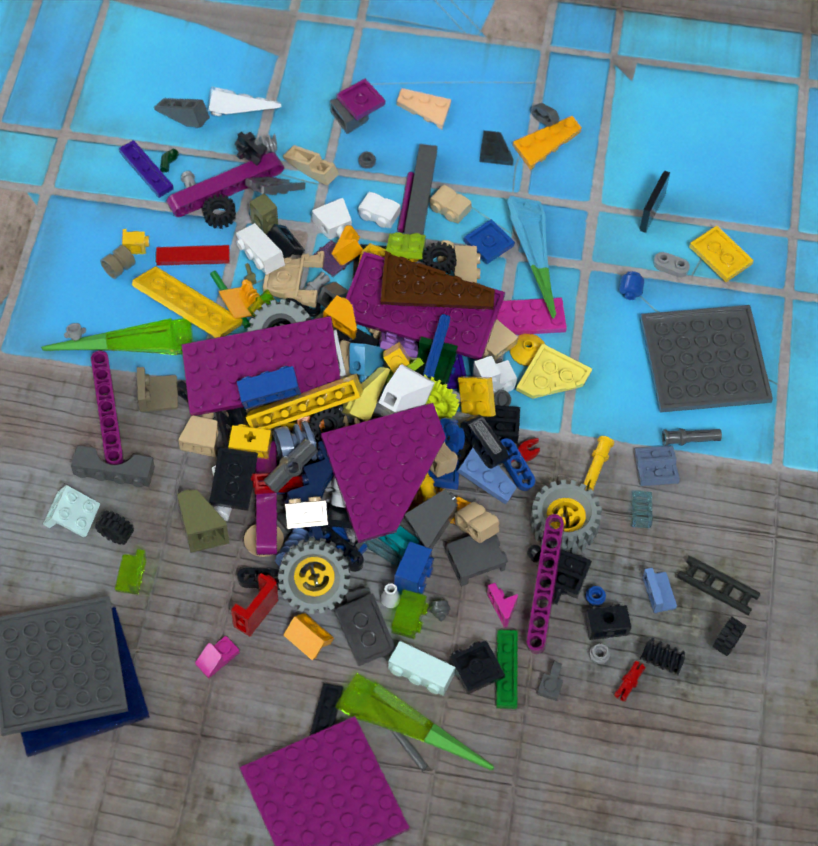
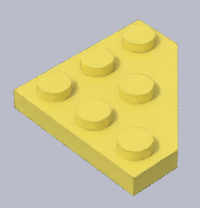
(552, 373)

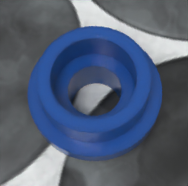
(595, 590)

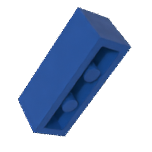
(268, 387)

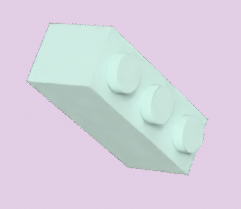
(421, 668)

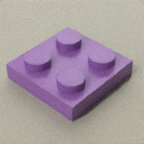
(389, 339)

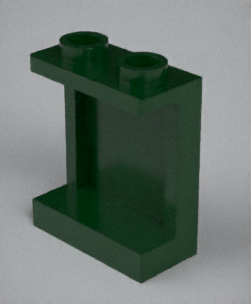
(445, 362)

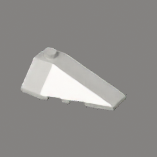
(228, 102)

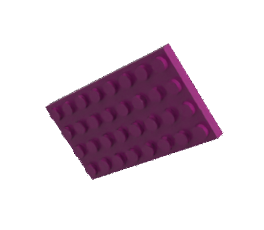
(467, 327)
(218, 363)

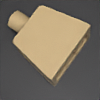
(500, 341)
(200, 435)

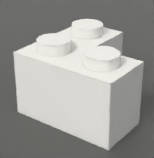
(501, 373)

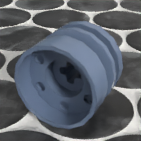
(287, 442)

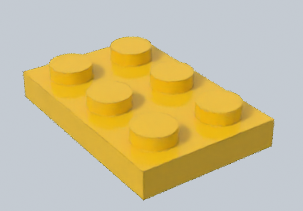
(721, 253)

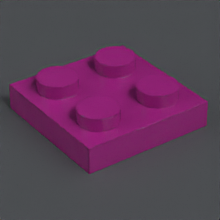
(361, 99)

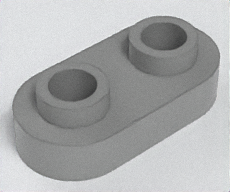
(671, 264)

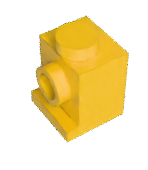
(135, 241)

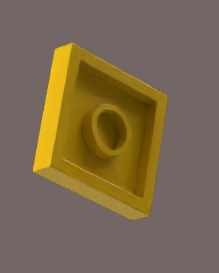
(477, 396)

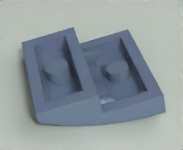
(656, 465)

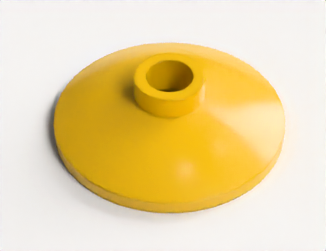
(522, 354)

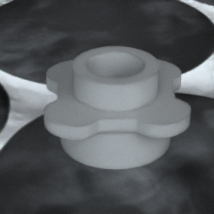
(74, 331)

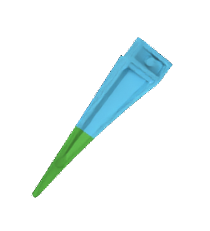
(530, 226)

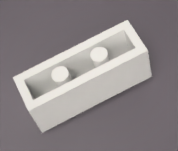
(260, 249)

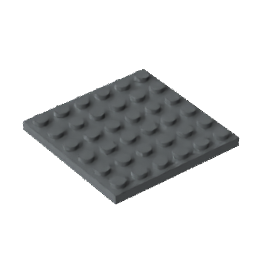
(705, 358)
(59, 666)

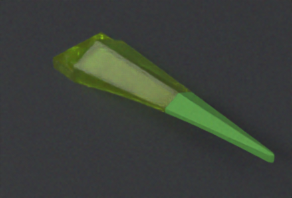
(154, 337)
(380, 707)

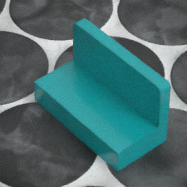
(399, 540)

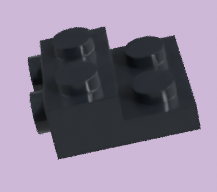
(476, 666)

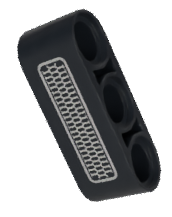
(484, 441)

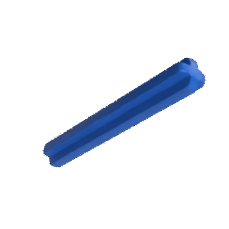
(437, 345)

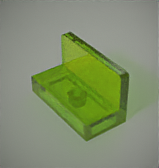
(131, 573)

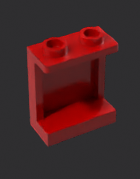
(249, 619)

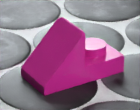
(502, 606)
(216, 656)

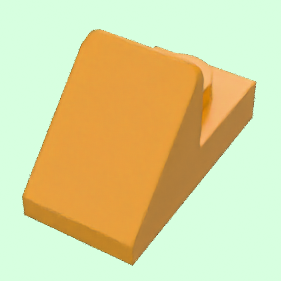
(347, 246)

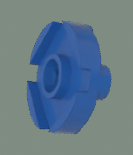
(456, 434)

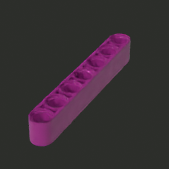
(224, 183)
(107, 402)
(266, 509)
(545, 574)

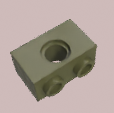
(263, 213)

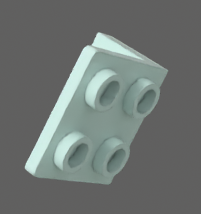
(72, 511)

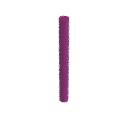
(406, 200)

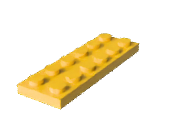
(186, 302)

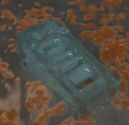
(641, 522)

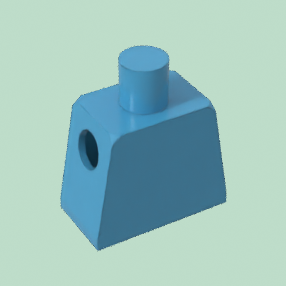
(365, 360)

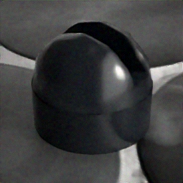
(534, 552)

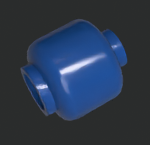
(631, 285)

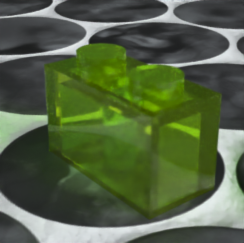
(409, 614)

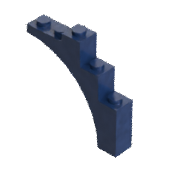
(315, 481)

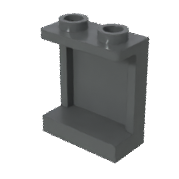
(475, 558)

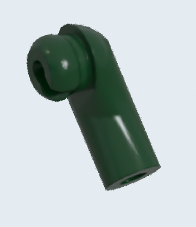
(167, 158)

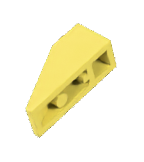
(372, 387)

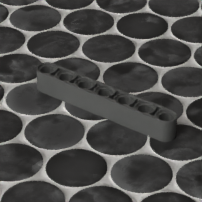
(421, 189)

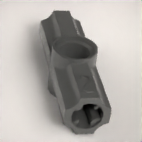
(281, 474)

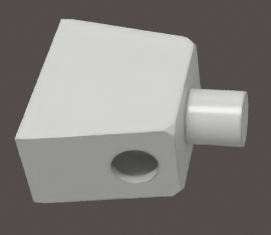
(332, 218)

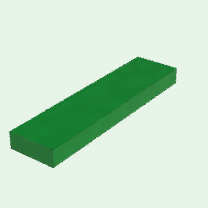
(508, 659)

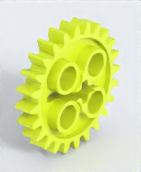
(443, 400)

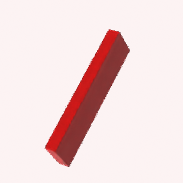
(193, 255)

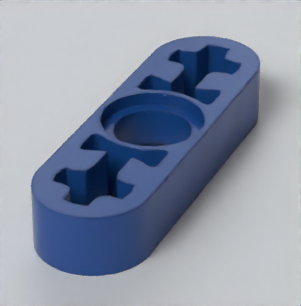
(523, 466)

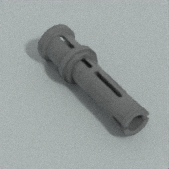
(682, 437)

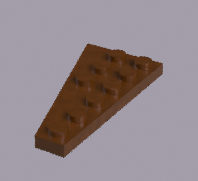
(424, 286)

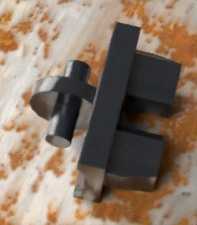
(248, 149)

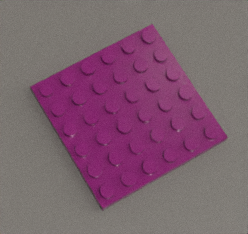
(325, 791)

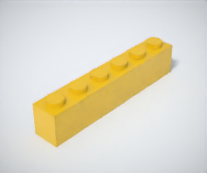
(306, 403)

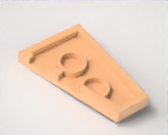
(428, 106)

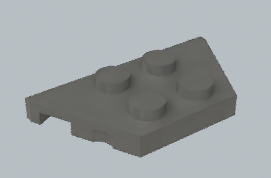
(273, 185)

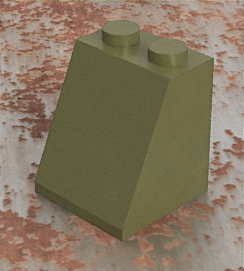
(201, 522)

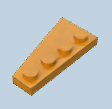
(547, 140)

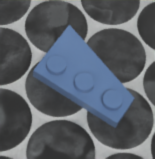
(490, 480)

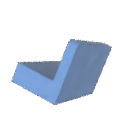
(659, 591)

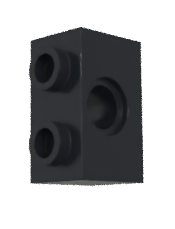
(599, 629)

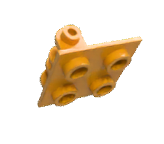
(240, 299)

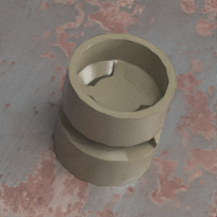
(118, 262)

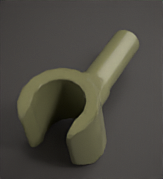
(251, 276)

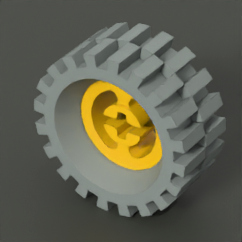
(580, 510)
(292, 580)

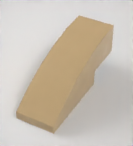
(311, 164)

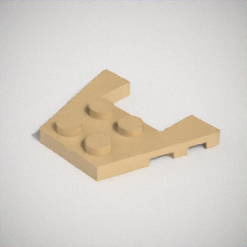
(287, 279)

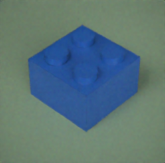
(414, 569)

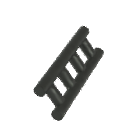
(724, 595)

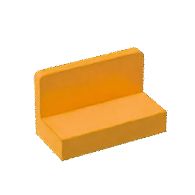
(307, 635)

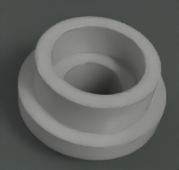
(602, 649)

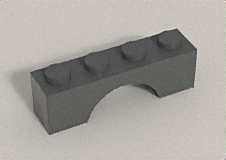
(135, 471)

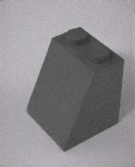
(432, 518)

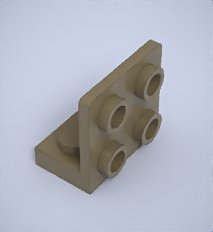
(156, 392)

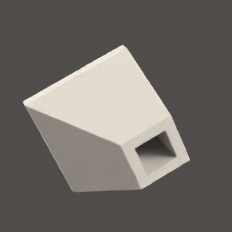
(406, 390)

